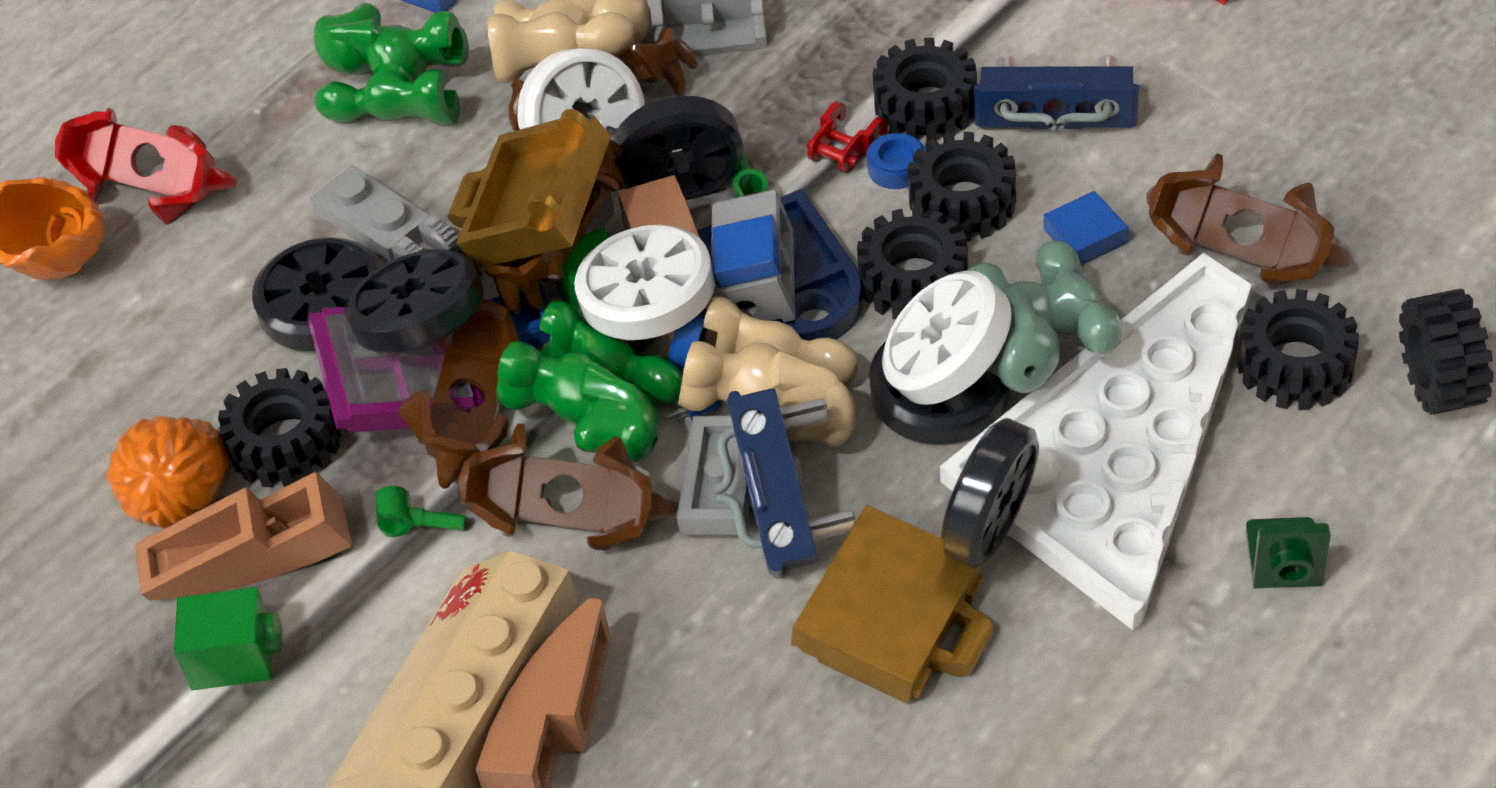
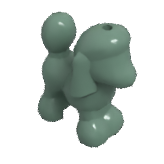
(1061, 304)

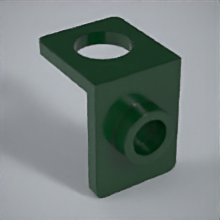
(1287, 552)

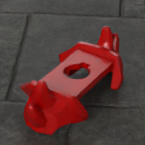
(101, 149)

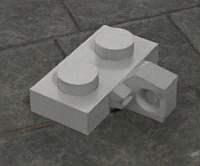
(698, 504)

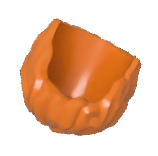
(47, 227)
(167, 469)

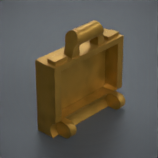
(530, 190)
(891, 607)

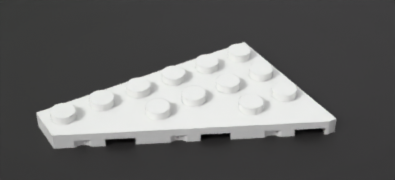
(1125, 439)

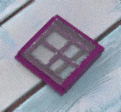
(371, 385)

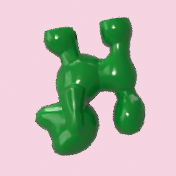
(397, 58)
(590, 383)

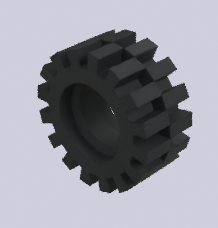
(919, 68)
(964, 162)
(903, 240)
(1446, 351)
(1294, 376)
(271, 402)

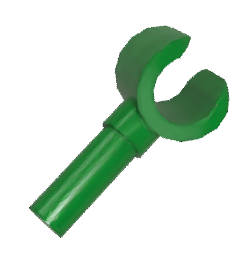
(748, 180)
(397, 516)

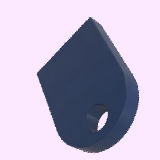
(822, 273)

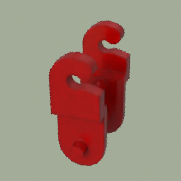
(857, 145)

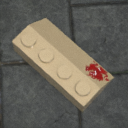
(458, 675)

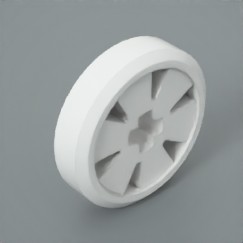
(581, 77)
(645, 282)
(946, 337)

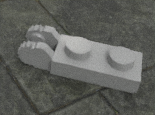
(379, 216)

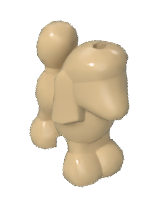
(527, 36)
(767, 354)

